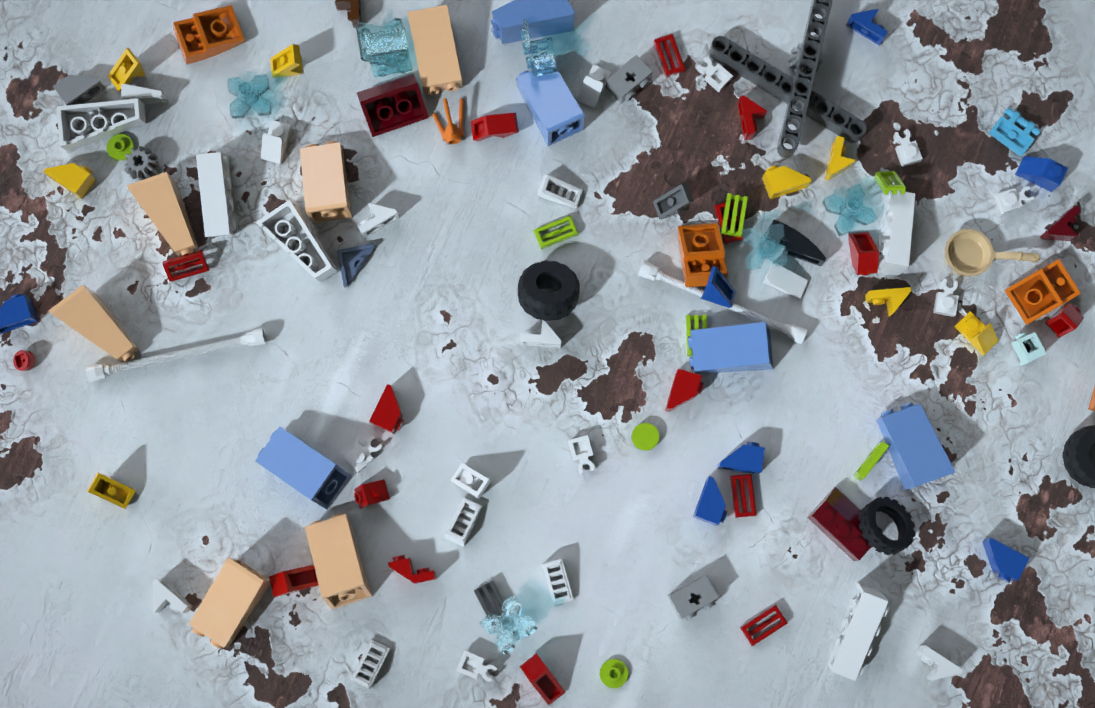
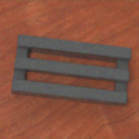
(484, 606)

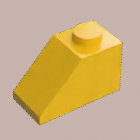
(72, 177)
(783, 181)

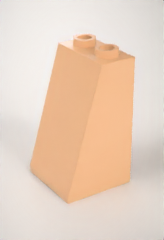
(435, 49)
(325, 182)
(337, 561)
(229, 602)

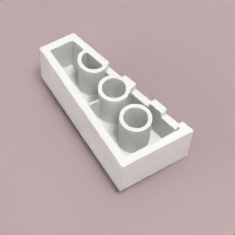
(96, 121)
(216, 194)
(896, 233)
(296, 237)
(859, 632)

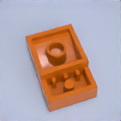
(208, 34)
(700, 251)
(1042, 291)

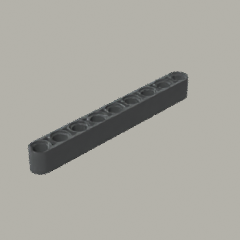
(783, 80)
(804, 80)

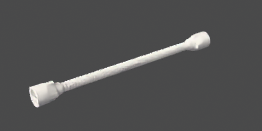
(792, 331)
(99, 371)

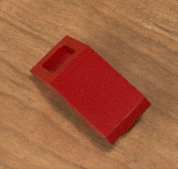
(494, 125)
(404, 567)

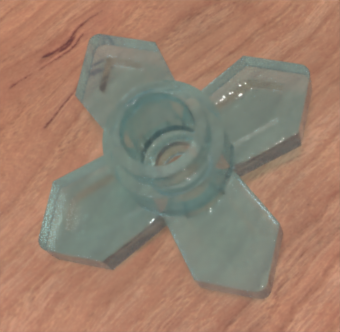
(249, 96)
(849, 210)
(772, 237)
(509, 626)

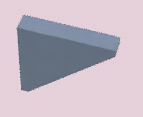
(352, 260)

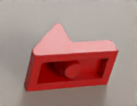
(749, 112)

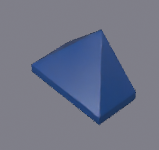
(718, 289)

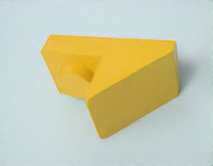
(287, 62)
(125, 69)
(838, 163)
(893, 297)
(978, 334)
(111, 490)

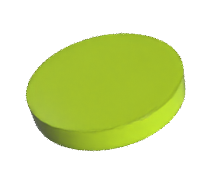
(119, 145)
(645, 436)
(613, 673)

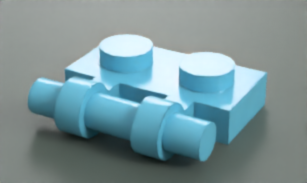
(1013, 136)

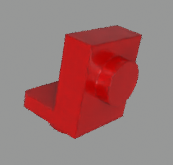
(371, 493)

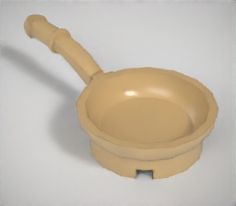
(972, 253)

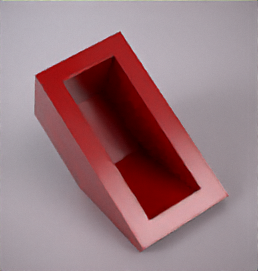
(863, 253)
(1065, 320)
(683, 389)
(387, 412)
(293, 580)
(542, 679)

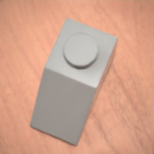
(78, 89)

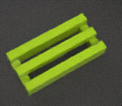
(886, 184)
(736, 199)
(558, 239)
(696, 318)
(870, 461)

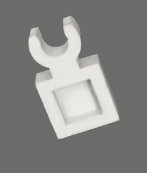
(715, 76)
(907, 151)
(1011, 200)
(945, 301)
(581, 450)
(361, 456)
(473, 665)

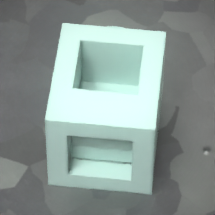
(1034, 346)

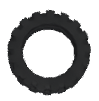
(876, 537)

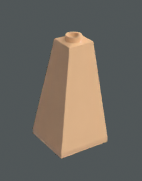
(164, 206)
(93, 320)

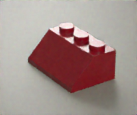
(392, 105)
(840, 522)

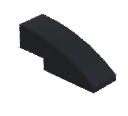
(800, 246)

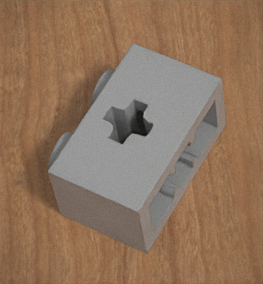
(633, 69)
(700, 587)

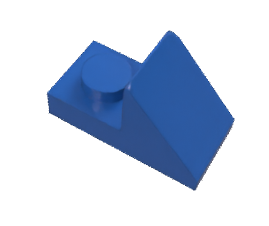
(863, 24)

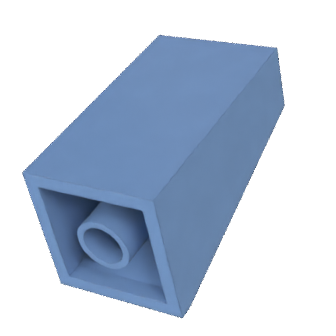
(543, 19)
(551, 105)
(731, 348)
(914, 446)
(302, 468)

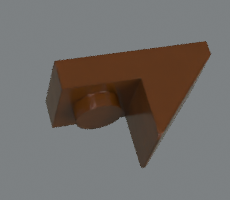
(353, 9)

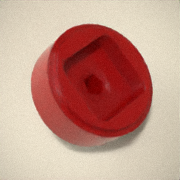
(24, 360)

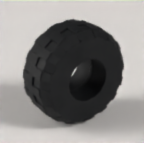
(548, 305)
(1077, 457)

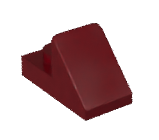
(1061, 228)

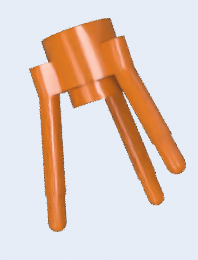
(451, 134)

